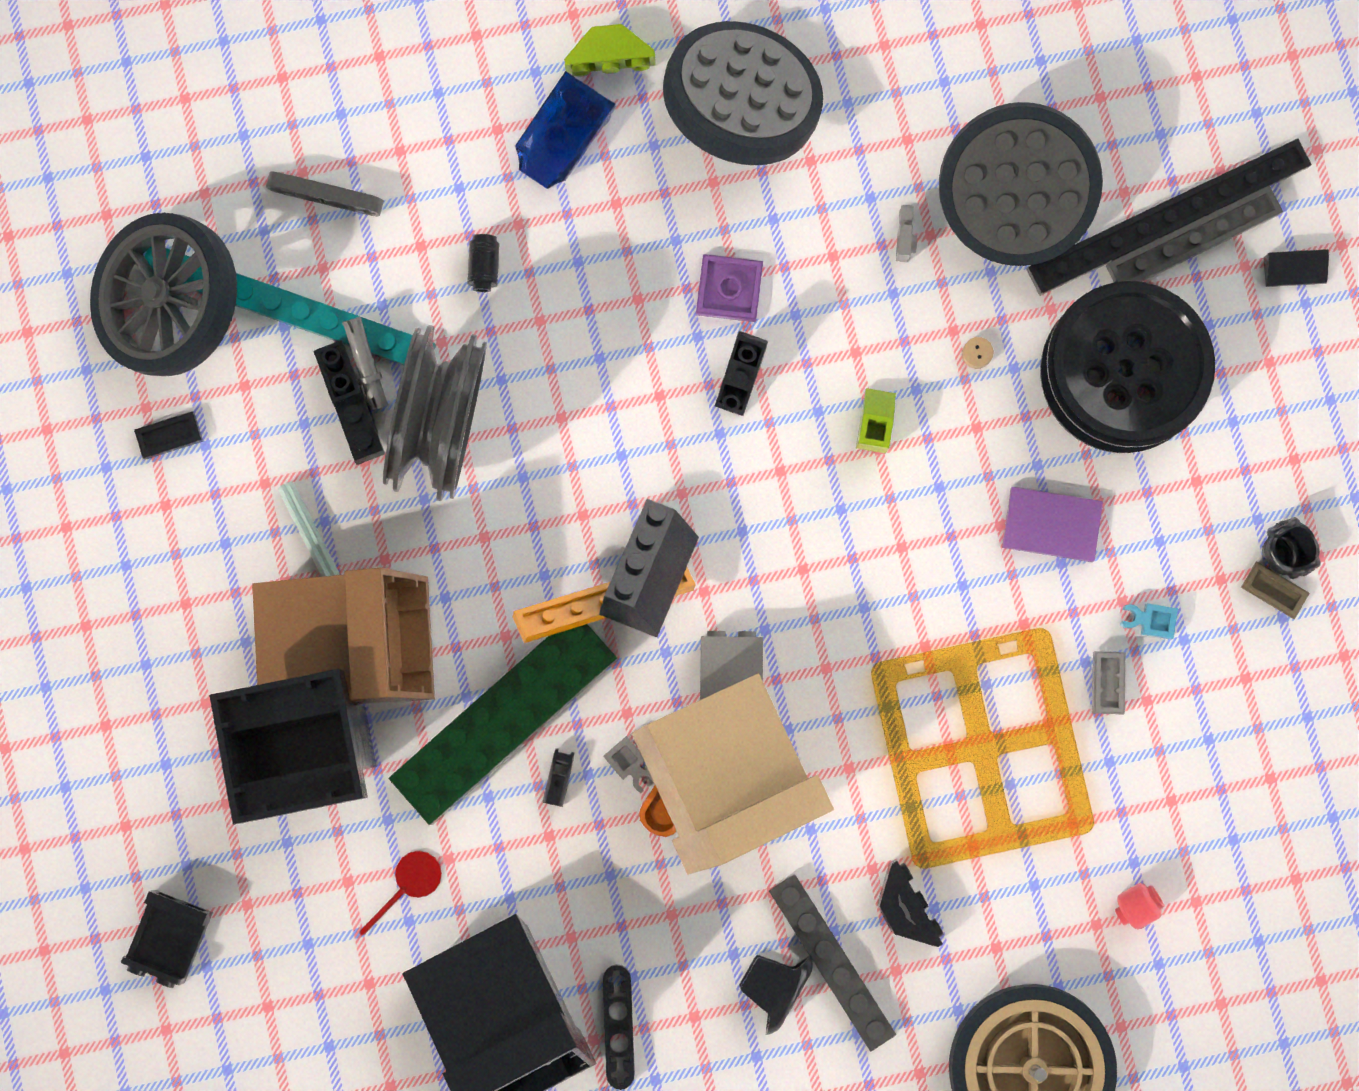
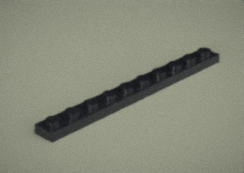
(1169, 216)

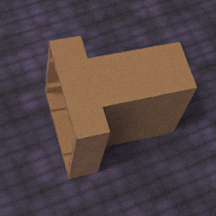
(358, 622)

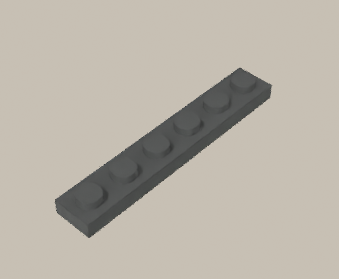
(1196, 237)
(832, 962)

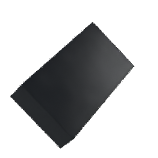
(168, 435)

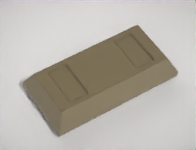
(1275, 590)

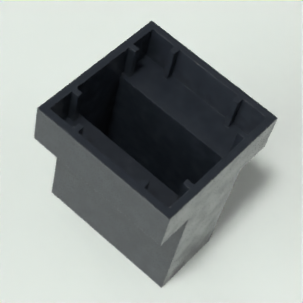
(292, 746)
(498, 1013)

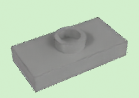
(1108, 683)

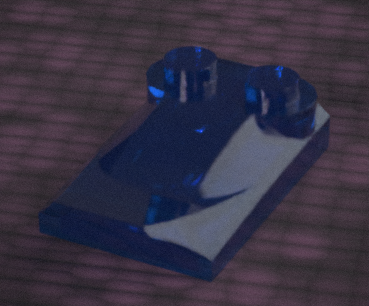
(562, 131)

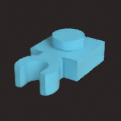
(1155, 620)

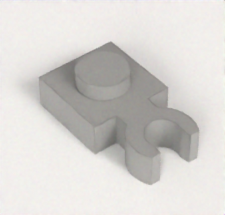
(905, 240)
(626, 761)

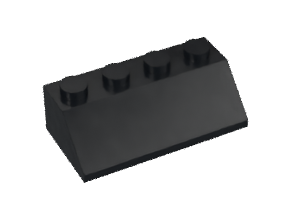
(650, 569)

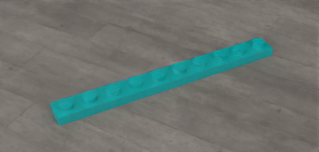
(309, 314)

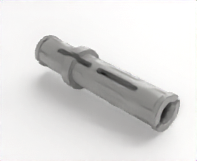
(365, 364)

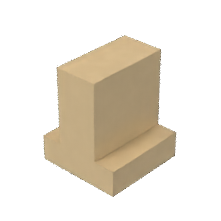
(729, 775)

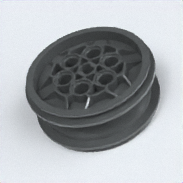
(434, 412)

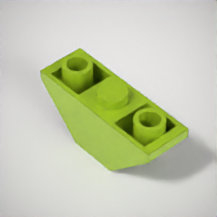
(609, 50)

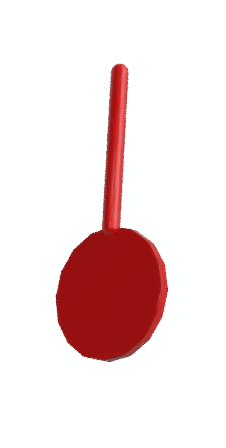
(416, 876)

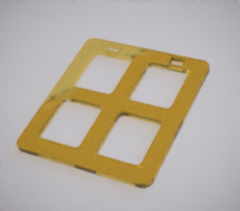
(982, 749)

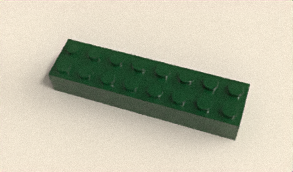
(502, 721)

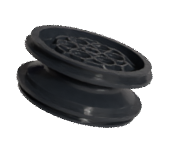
(1166, 332)

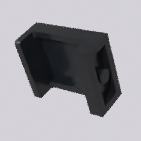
(167, 939)

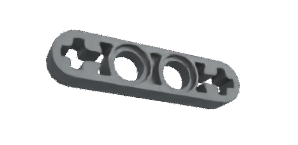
(324, 194)

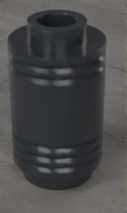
(483, 262)

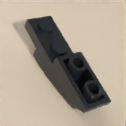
(349, 402)

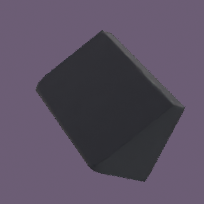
(1296, 268)

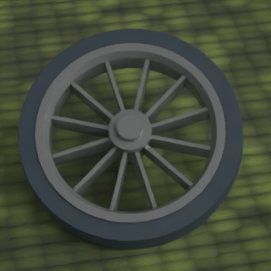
(163, 294)

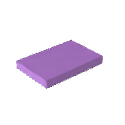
(1052, 524)

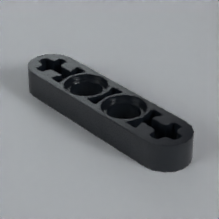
(622, 1026)

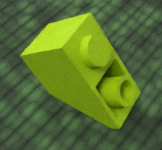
(876, 421)

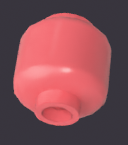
(1139, 906)

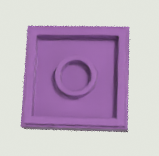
(729, 288)

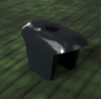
(775, 987)

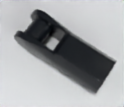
(557, 783)

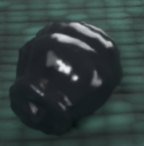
(1291, 549)

